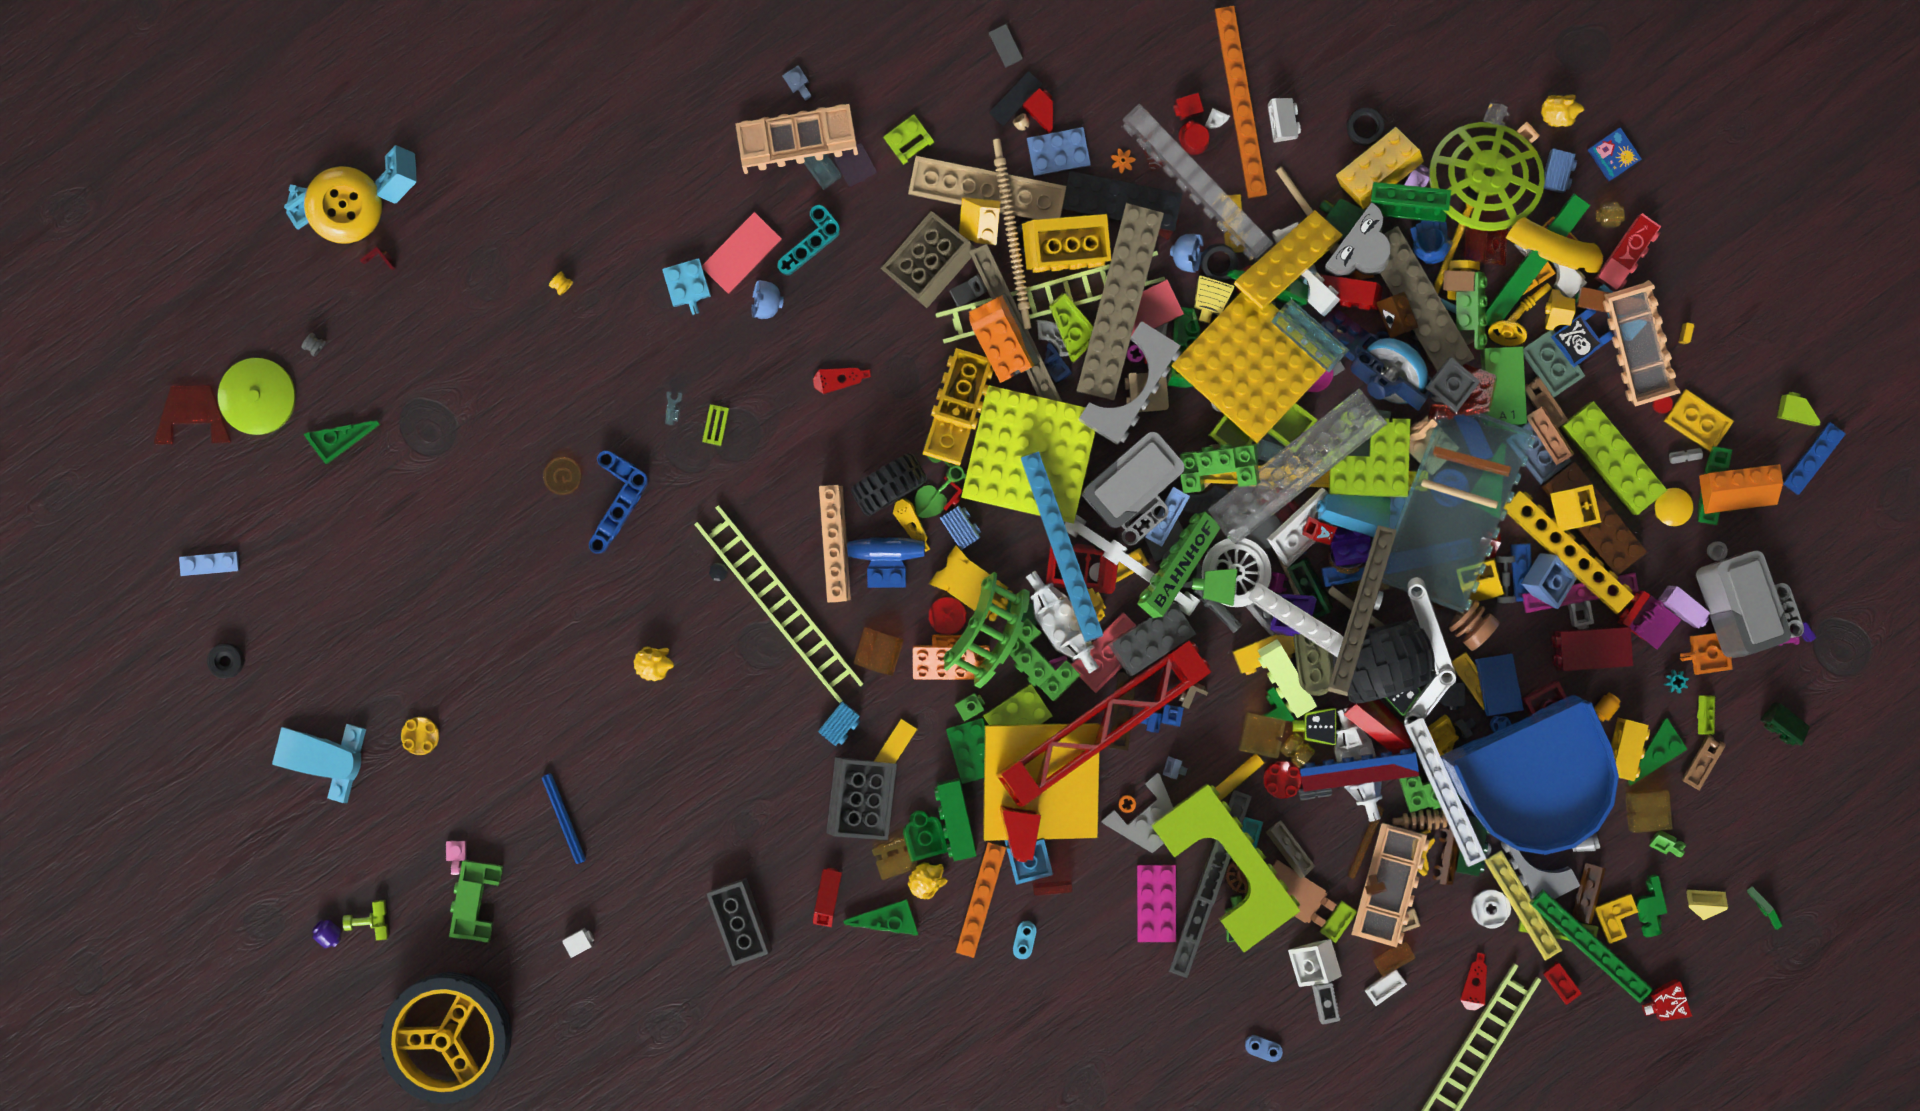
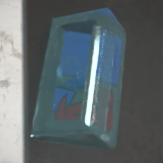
(823, 170)

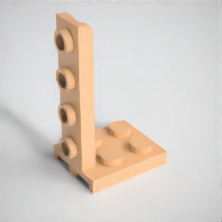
(1420, 436)

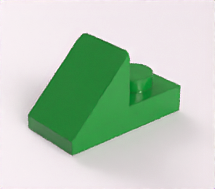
(1280, 711)

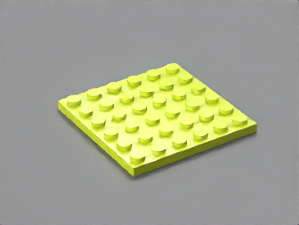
(1018, 426)

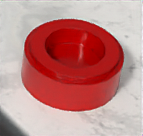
(1663, 405)

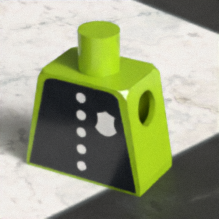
(1318, 726)

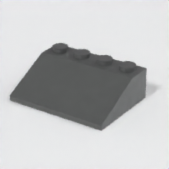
(861, 798)

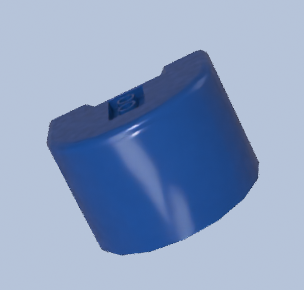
(1540, 779)

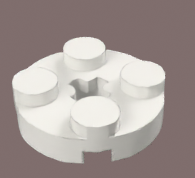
(1499, 915)

